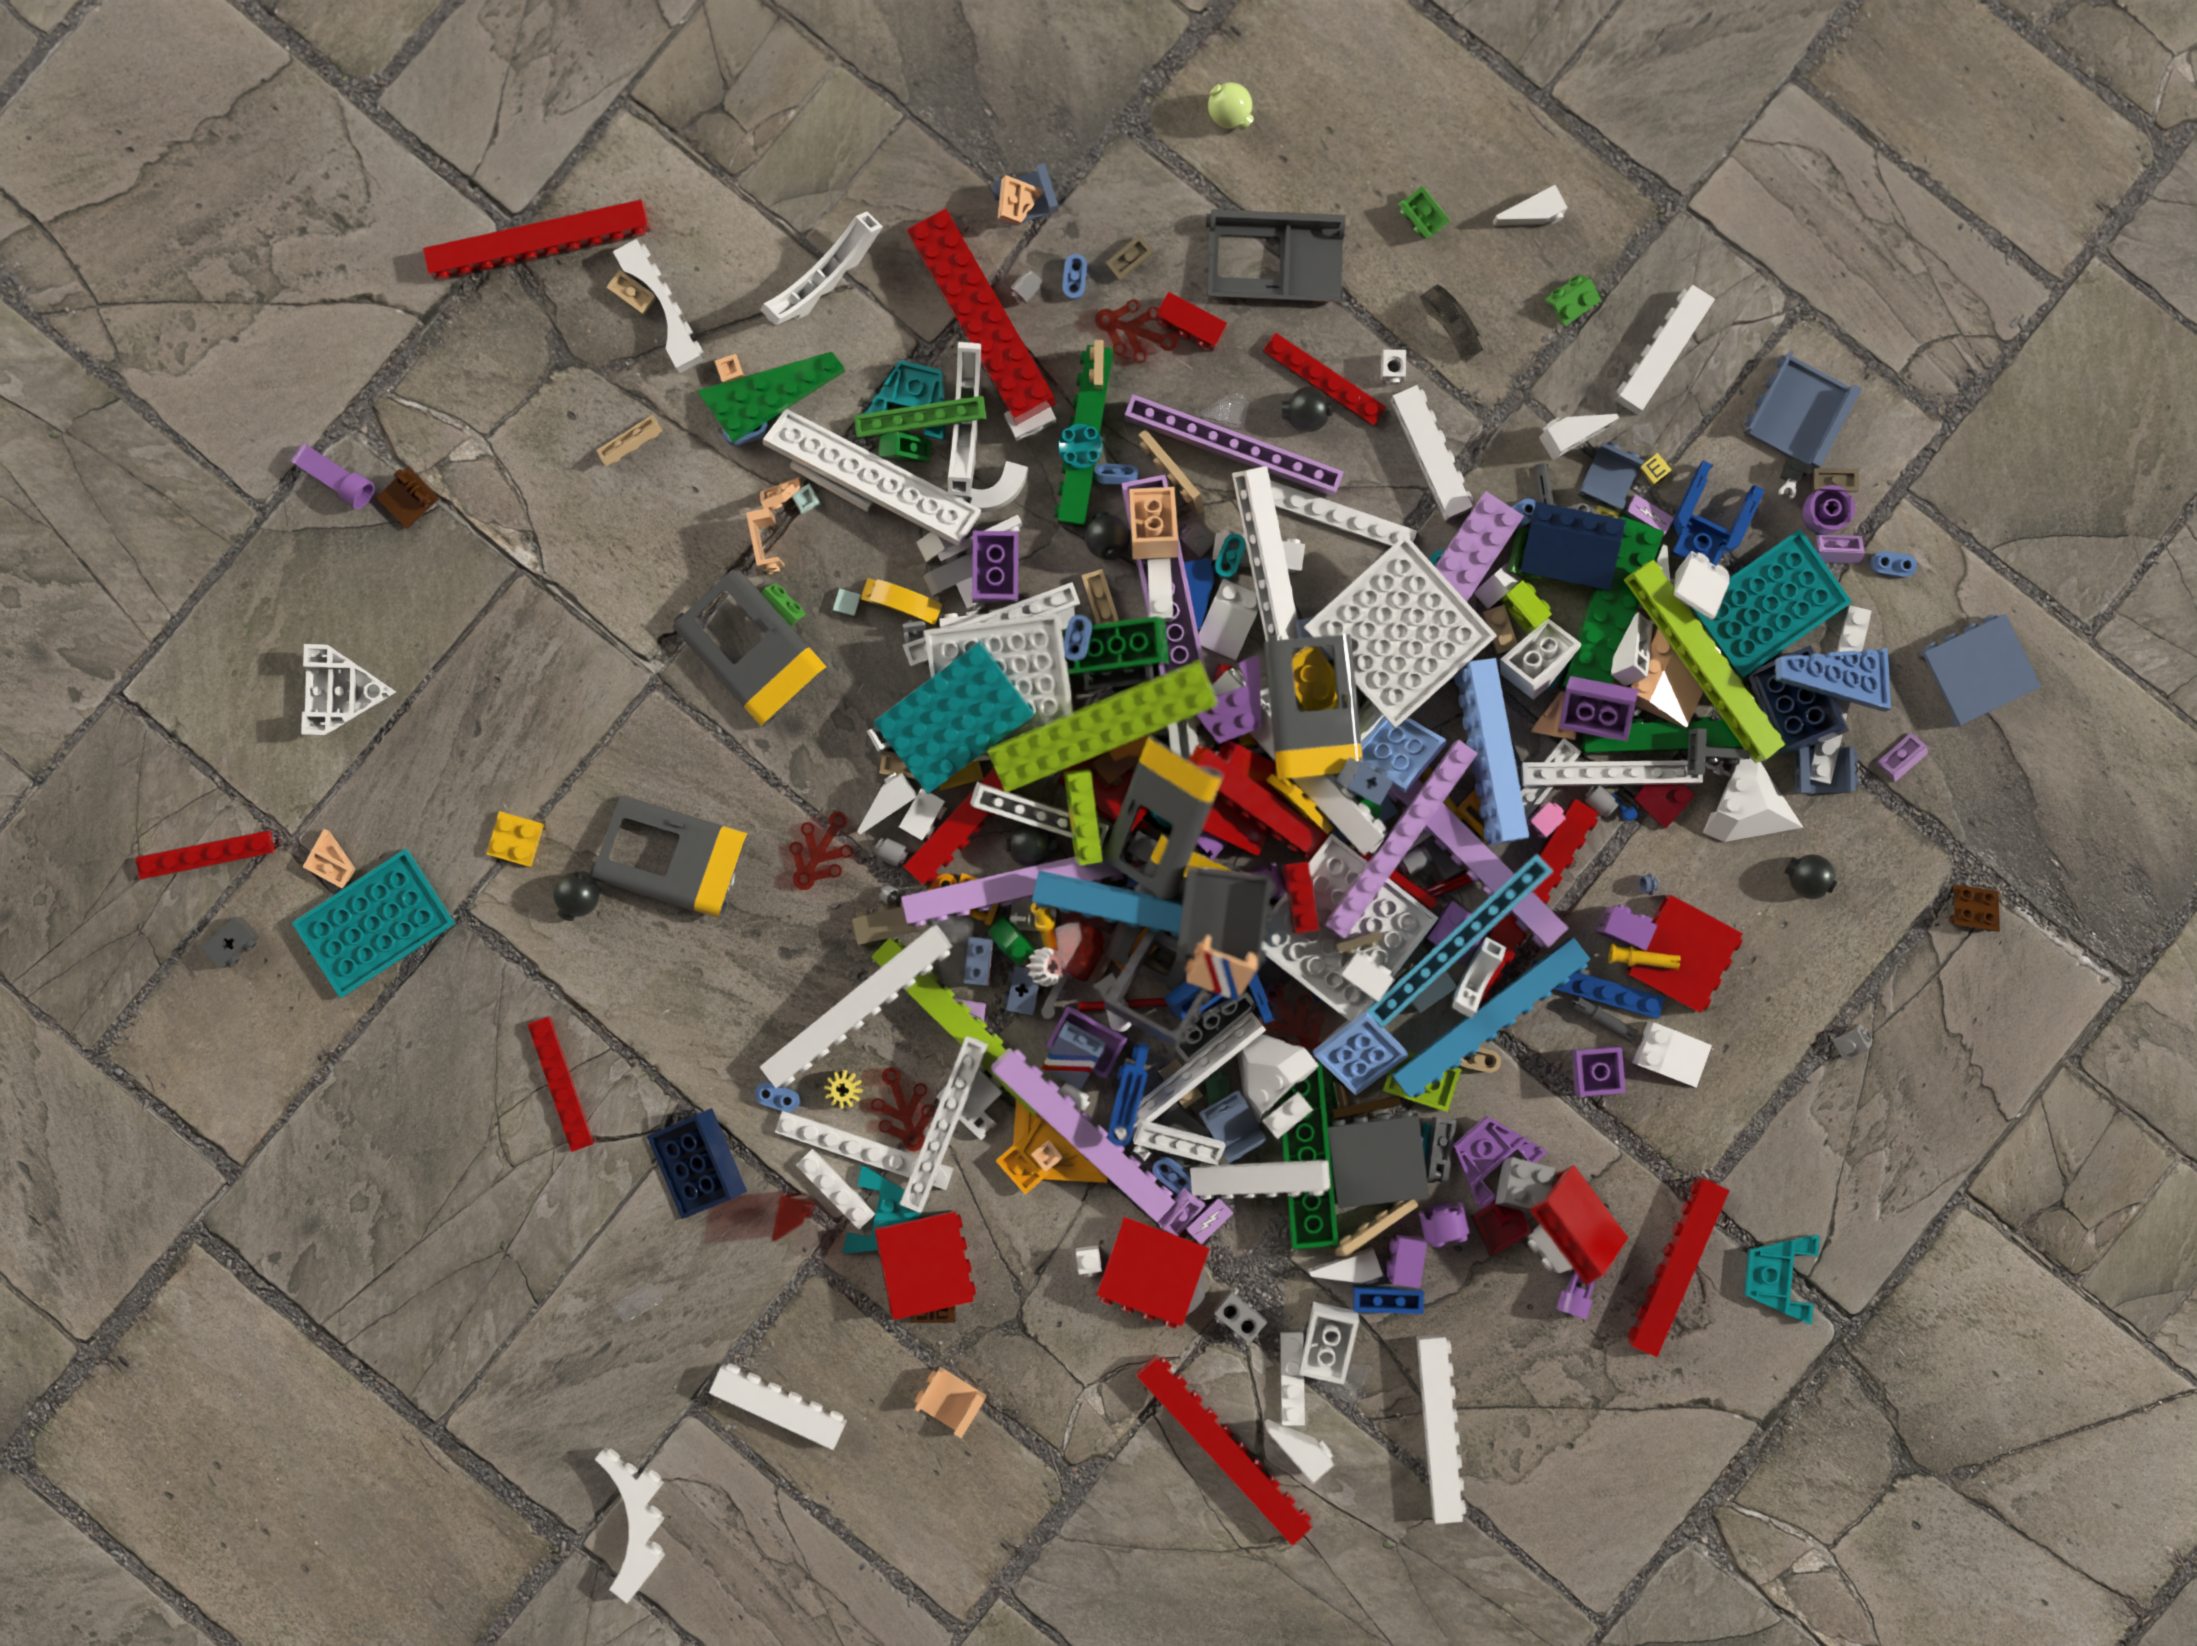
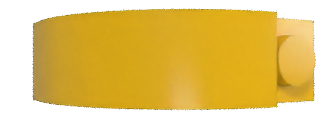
(901, 600)

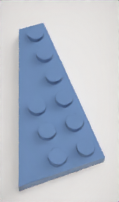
(1843, 675)

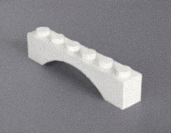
(679, 344)

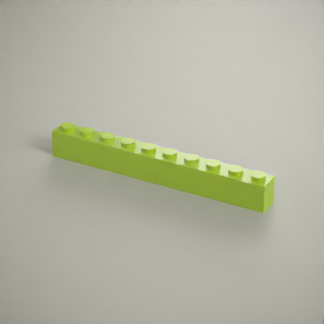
(1704, 661)
(949, 1013)

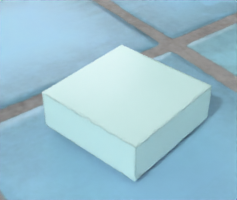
(806, 499)
(847, 602)

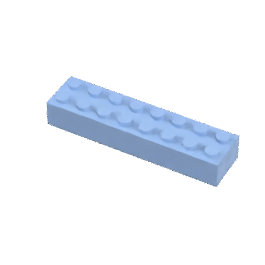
(1494, 764)

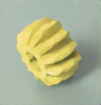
(837, 1094)

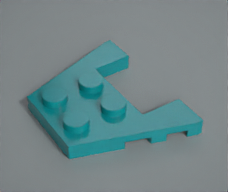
(912, 386)
(887, 1213)
(1770, 1275)

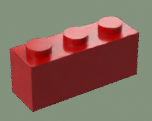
(1191, 322)
(1300, 897)

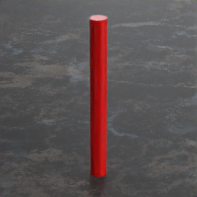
(1132, 1003)

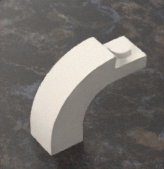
(1001, 493)
(1476, 976)

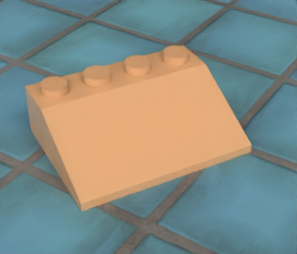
(1669, 687)

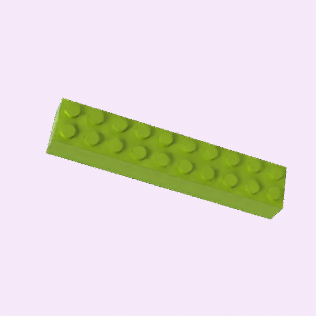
(1103, 725)

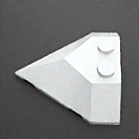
(336, 690)
(1750, 806)
(1269, 1070)

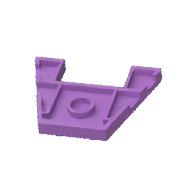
(1238, 709)
(1486, 1148)

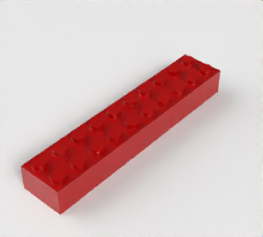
(981, 316)

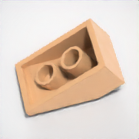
(1153, 523)

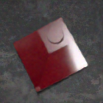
(1663, 801)
(1500, 1227)

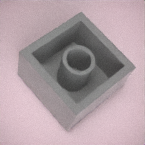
(1523, 1184)

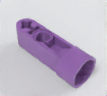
(351, 488)
(1575, 1299)

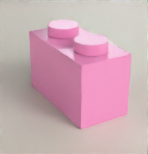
(1545, 819)

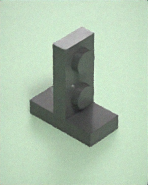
(1699, 753)

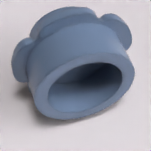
(1648, 884)

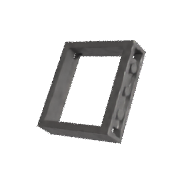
(1112, 1000)

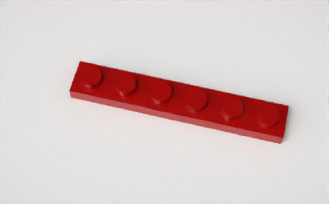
(1324, 379)
(205, 855)
(560, 1083)

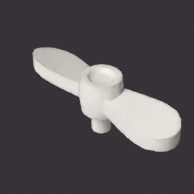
(1718, 769)

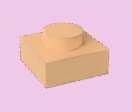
(729, 368)
(1047, 1155)

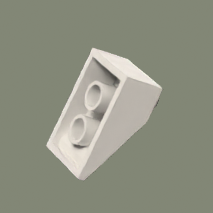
(1572, 431)
(1701, 584)
(1229, 619)
(1539, 658)
(1672, 1054)
(1552, 1257)
(1329, 1342)
(1304, 1450)

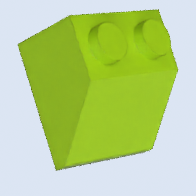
(1526, 606)

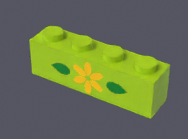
(1082, 816)

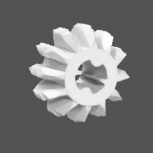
(1045, 966)

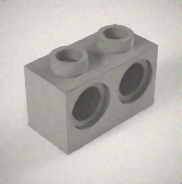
(1243, 1313)

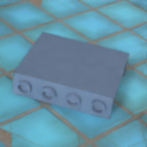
(1801, 411)
(1980, 668)

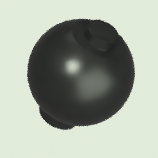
(1307, 409)
(1107, 536)
(1030, 845)
(1811, 876)
(576, 895)

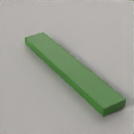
(920, 417)

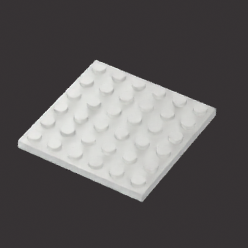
(1404, 630)
(1026, 651)
(1312, 955)

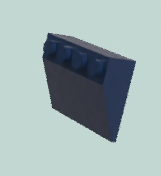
(1573, 546)
(1795, 712)
(697, 1163)

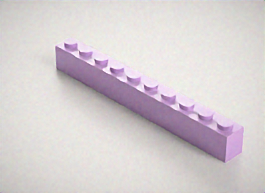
(1233, 445)
(1399, 839)
(1484, 867)
(997, 889)
(1082, 1134)

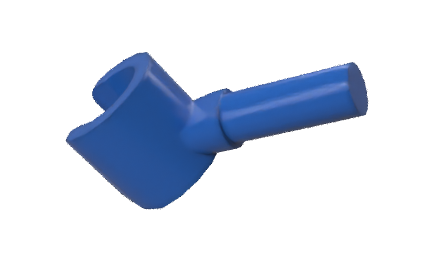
(1627, 814)

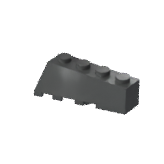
(1213, 1023)

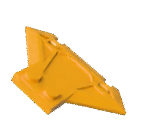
(1030, 1134)

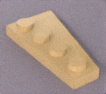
(1173, 473)
(1370, 1229)

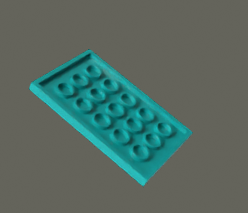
(1773, 604)
(954, 717)
(373, 923)

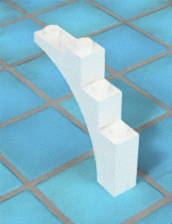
(826, 273)
(965, 434)
(643, 1521)

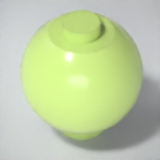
(1230, 106)

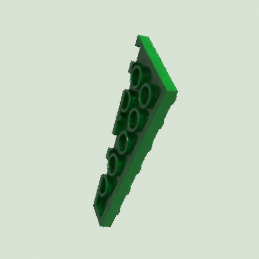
(757, 398)

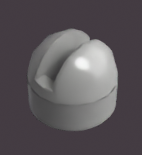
(889, 894)

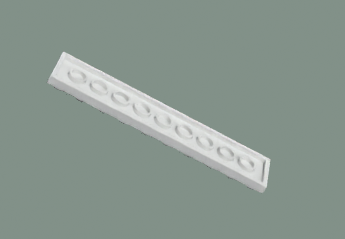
(872, 477)

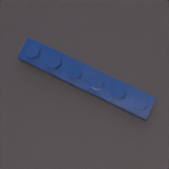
(1613, 994)

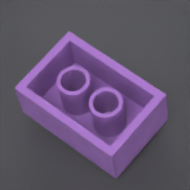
(995, 567)
(1598, 708)
(1113, 1039)

